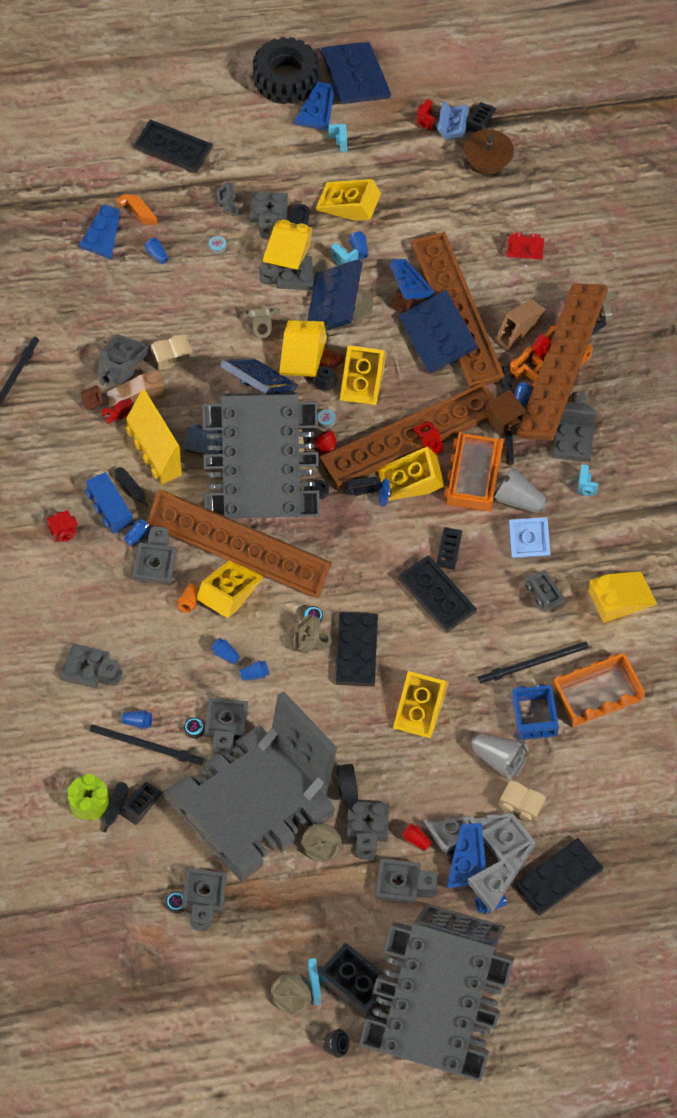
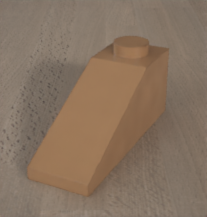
(151, 382)

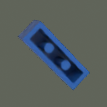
(108, 503)

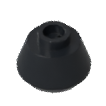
(324, 379)
(336, 1043)

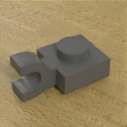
(225, 198)

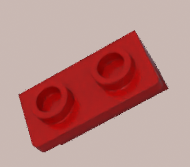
(525, 247)

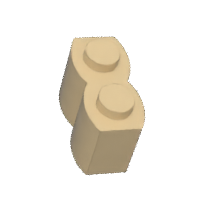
(171, 351)
(522, 801)

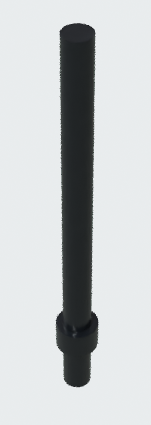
(27, 353)
(506, 384)
(498, 673)
(182, 755)

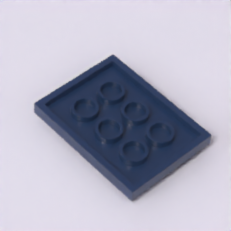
(355, 73)
(335, 295)
(438, 332)
(259, 375)

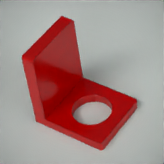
(429, 438)

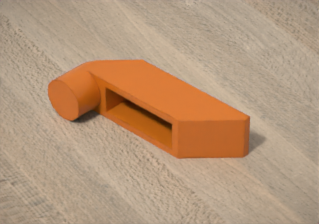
(138, 208)

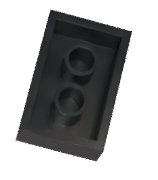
(351, 979)

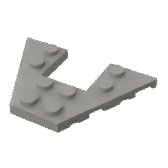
(504, 838)

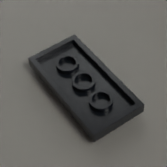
(173, 146)
(437, 594)
(357, 649)
(558, 876)

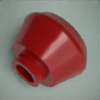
(325, 441)

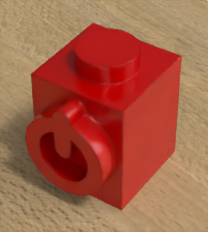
(62, 526)

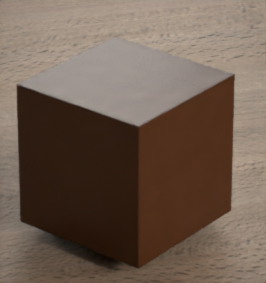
(504, 412)

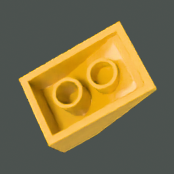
(350, 199)
(288, 244)
(302, 348)
(362, 375)
(413, 474)
(228, 588)
(620, 594)
(420, 704)

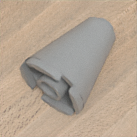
(520, 493)
(501, 753)

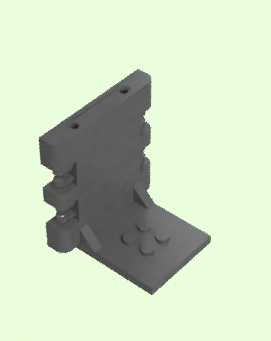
(261, 455)
(259, 795)
(439, 991)

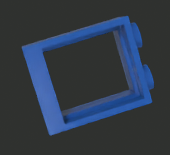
(535, 730)

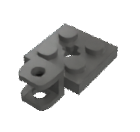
(268, 217)
(285, 278)
(159, 550)
(99, 669)
(225, 732)
(367, 834)
(416, 881)
(203, 905)

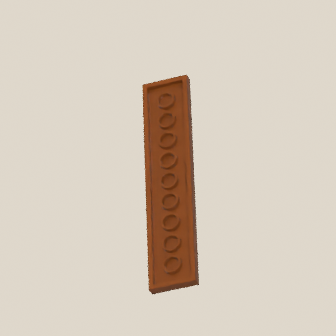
(443, 273)
(562, 361)
(399, 440)
(240, 543)

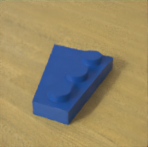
(317, 109)
(102, 232)
(409, 280)
(468, 855)

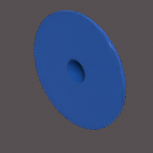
(384, 493)

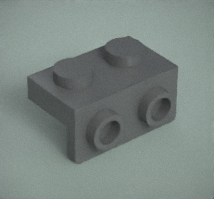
(544, 590)

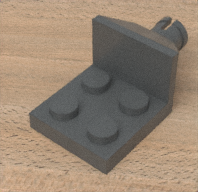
(119, 360)
(575, 431)

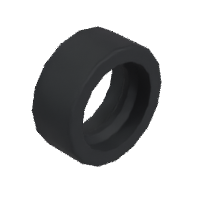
(347, 783)

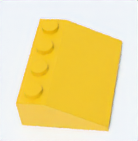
(154, 439)

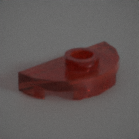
(330, 359)

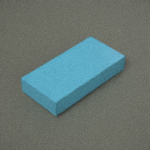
(314, 981)

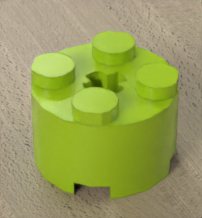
(79, 794)

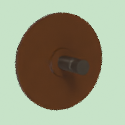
(489, 151)

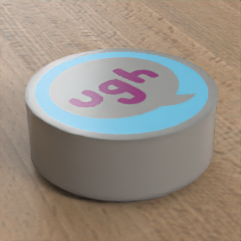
(217, 244)
(326, 418)

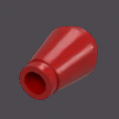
(416, 837)

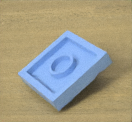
(529, 538)

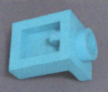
(339, 132)
(341, 256)
(585, 485)

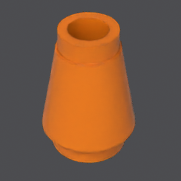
(187, 600)

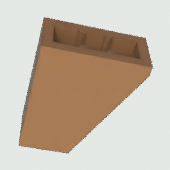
(519, 323)

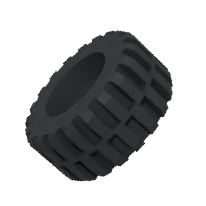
(282, 53)

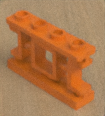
(518, 365)

